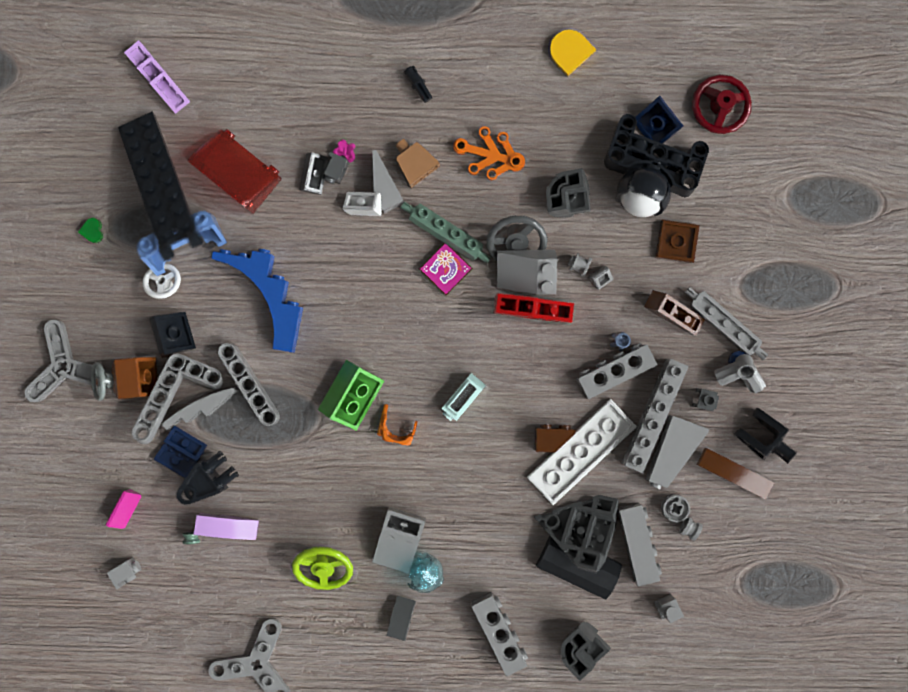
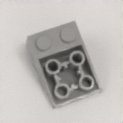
(399, 540)

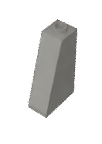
(674, 449)

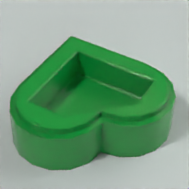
(92, 230)

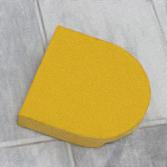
(570, 50)

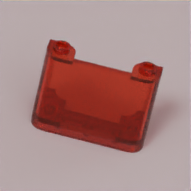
(235, 170)

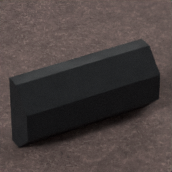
(557, 563)

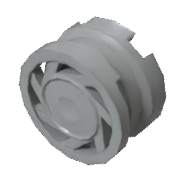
(675, 508)

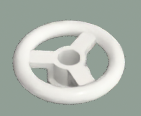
(165, 289)

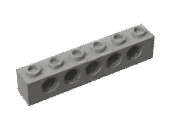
(654, 415)

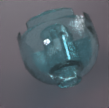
(426, 574)

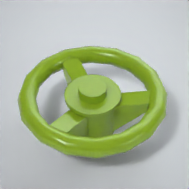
(322, 565)

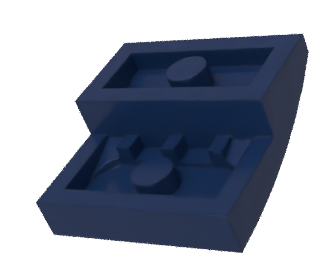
(180, 452)

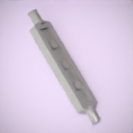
(726, 323)

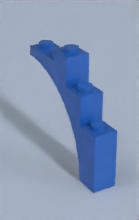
(259, 269)

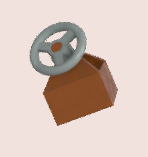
(127, 378)

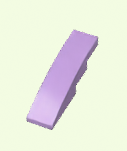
(157, 77)

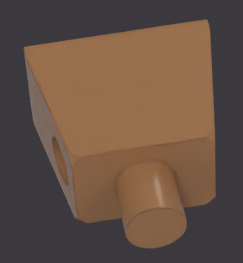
(415, 162)

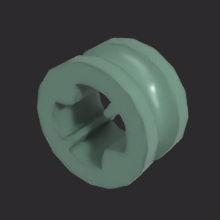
(190, 538)

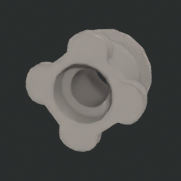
(579, 264)

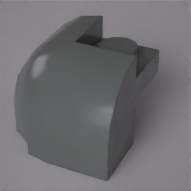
(568, 194)
(583, 650)

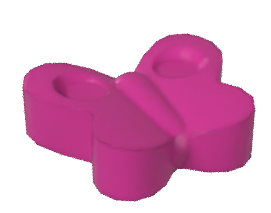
(345, 149)

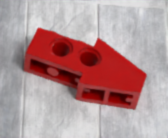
(533, 308)

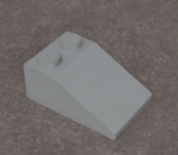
(527, 271)

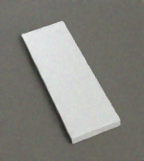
(581, 452)

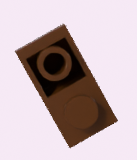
(552, 439)

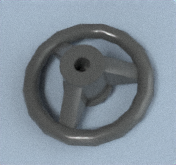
(516, 235)

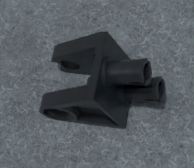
(778, 446)
(205, 481)

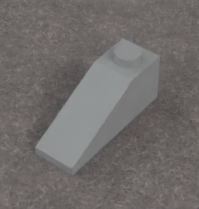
(384, 185)

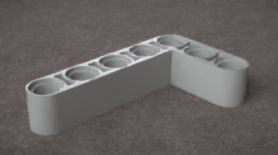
(169, 392)

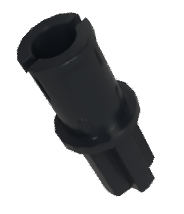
(418, 83)

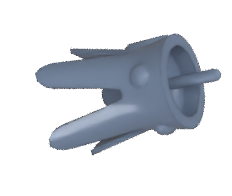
(621, 340)

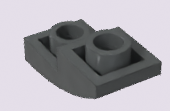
(401, 618)

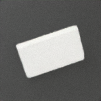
(362, 203)

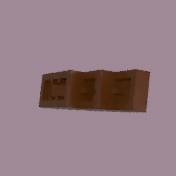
(735, 473)

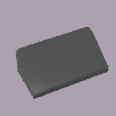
(313, 174)

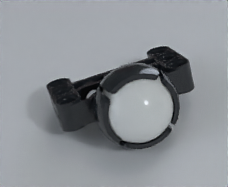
(649, 179)

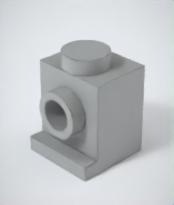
(124, 573)
(668, 608)

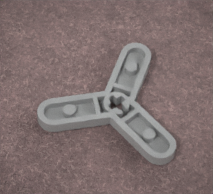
(59, 352)

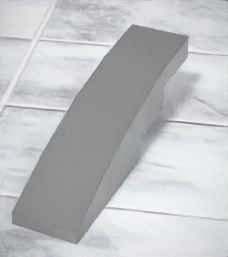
(207, 405)

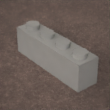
(638, 544)

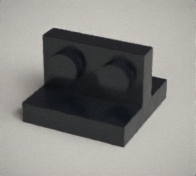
(172, 333)

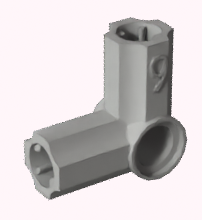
(744, 369)

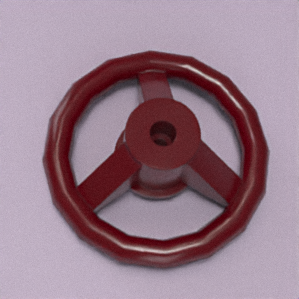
(721, 103)

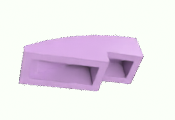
(226, 526)

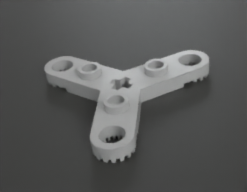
(242, 665)

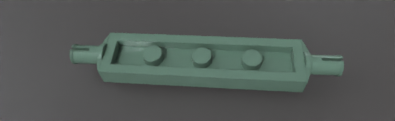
(446, 232)

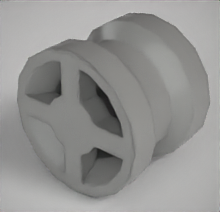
(690, 528)

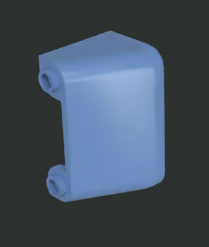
(207, 228)

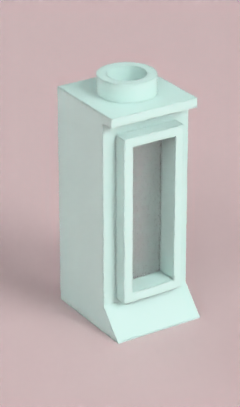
(463, 397)

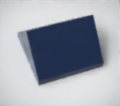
(658, 121)

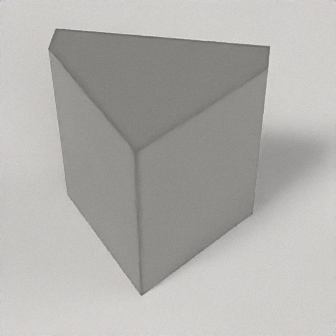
(601, 277)

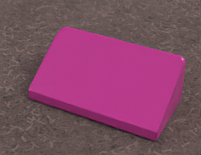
(123, 509)

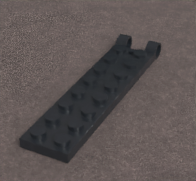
(159, 184)

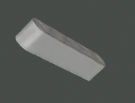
(241, 378)

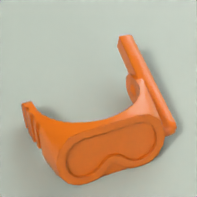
(388, 436)

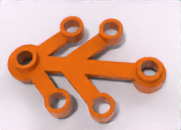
(491, 155)

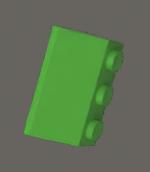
(351, 395)

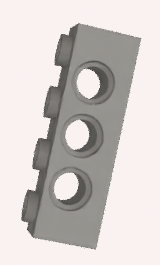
(644, 362)
(509, 662)

